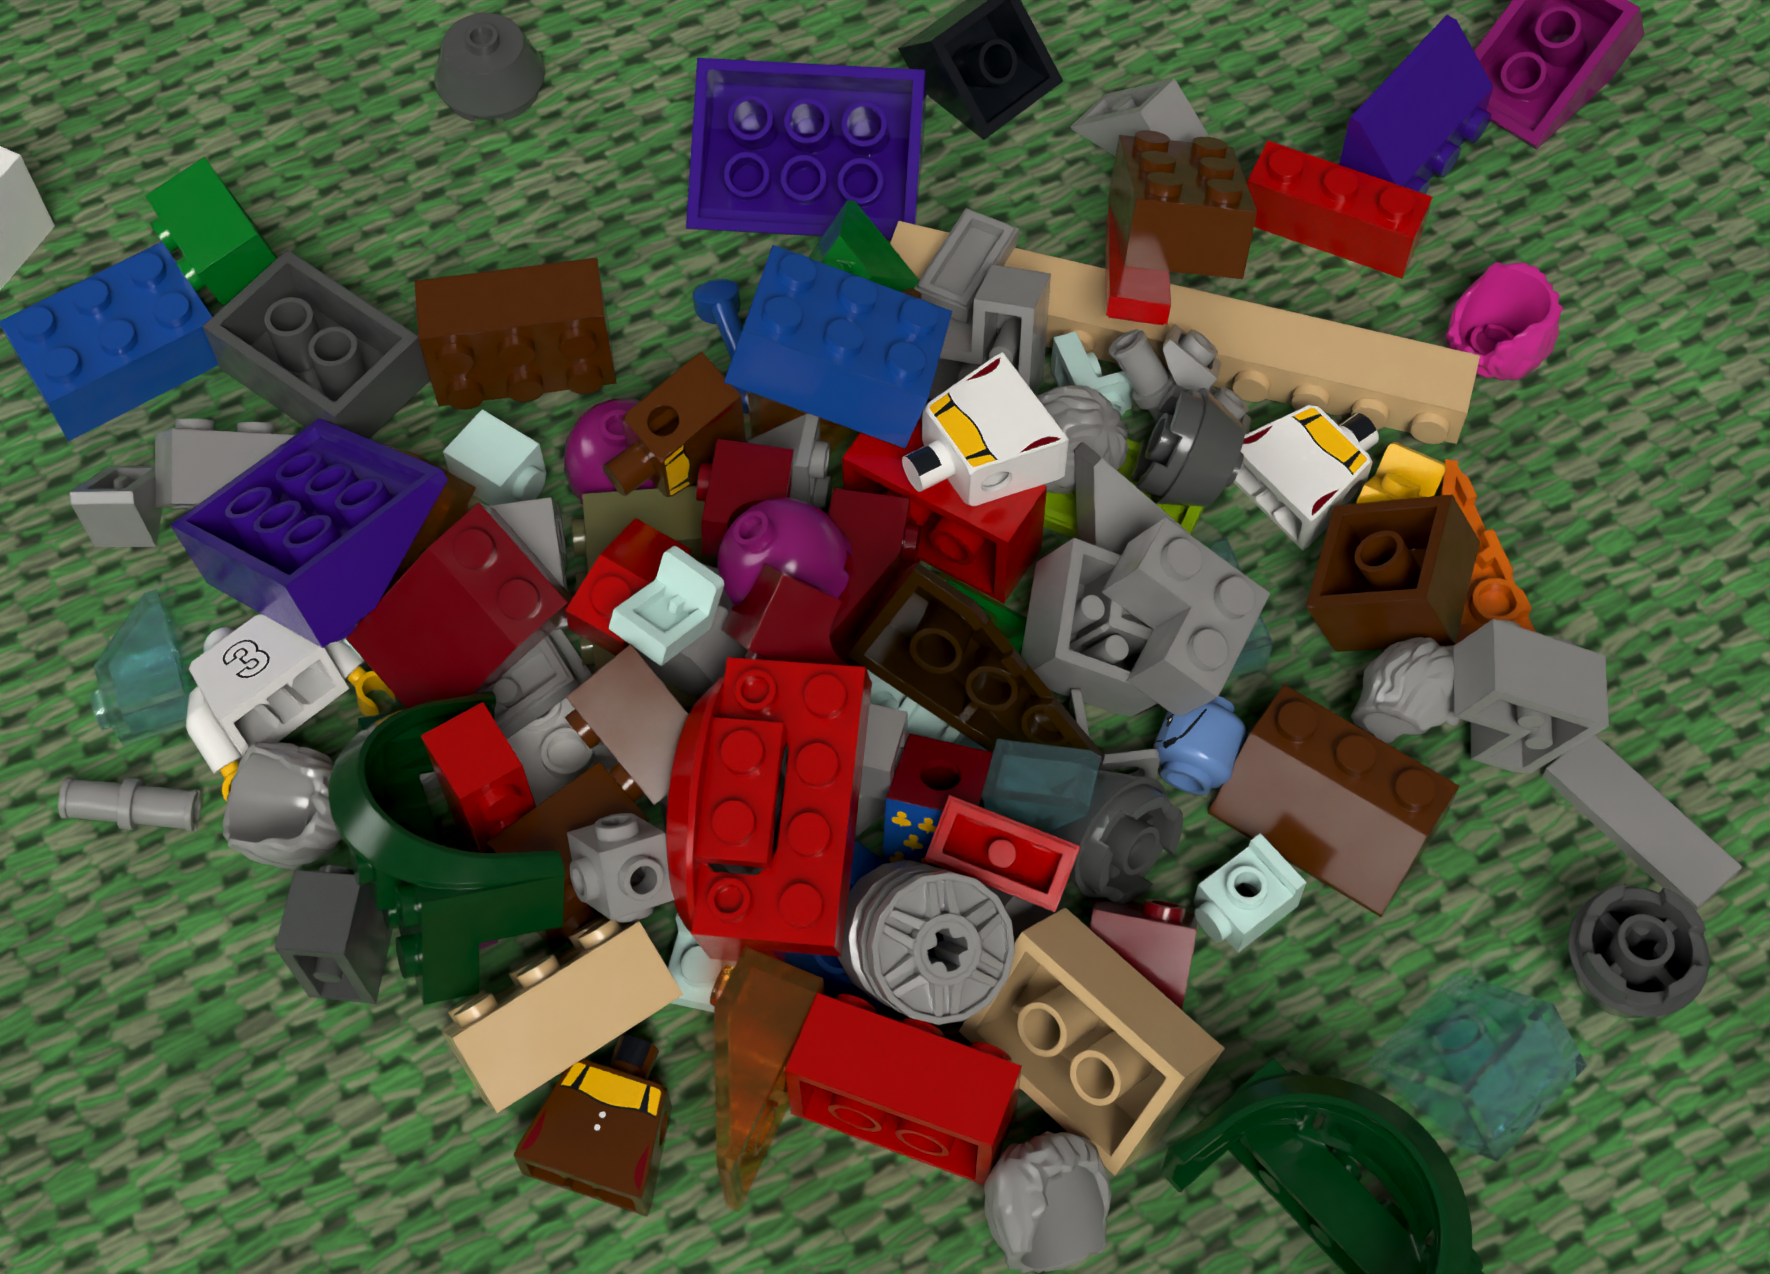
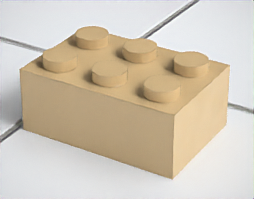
(559, 1010)
(1094, 1039)

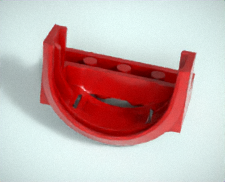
(727, 799)

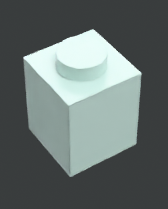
(497, 461)

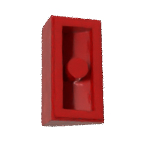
(1002, 853)

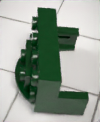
(432, 893)
(1273, 1137)

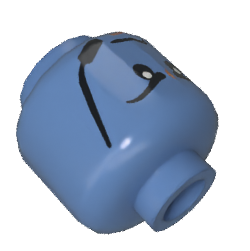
(1200, 747)

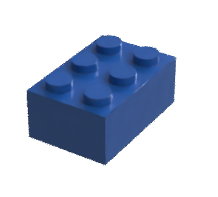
(113, 340)
(839, 347)

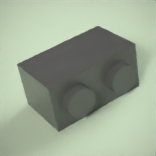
(333, 936)

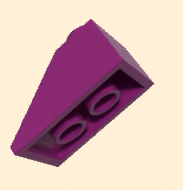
(1553, 60)

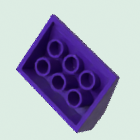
(797, 140)
(313, 529)

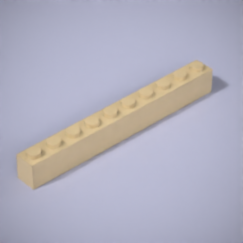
(1260, 347)

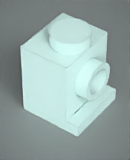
(1243, 919)

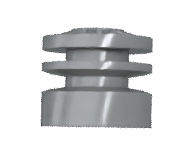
(894, 924)

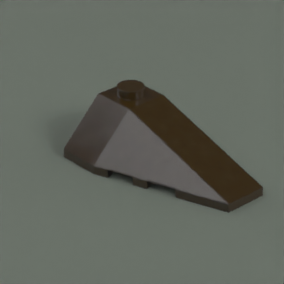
(959, 665)

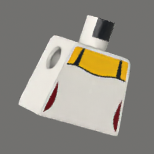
(988, 437)
(1305, 468)

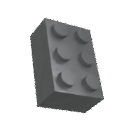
(317, 349)

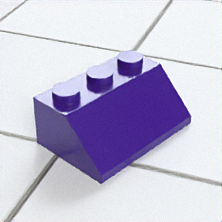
(1421, 112)

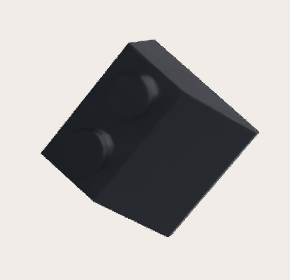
(983, 63)

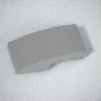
(1195, 366)

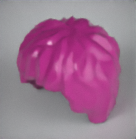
(1506, 320)

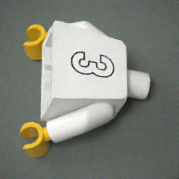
(264, 686)

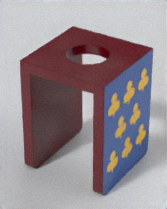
(920, 789)

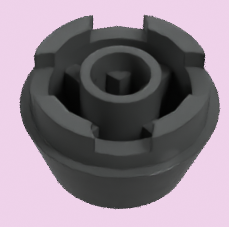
(488, 68)
(1190, 450)
(1122, 836)
(1639, 951)

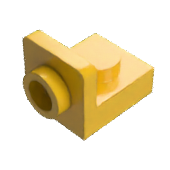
(1403, 475)

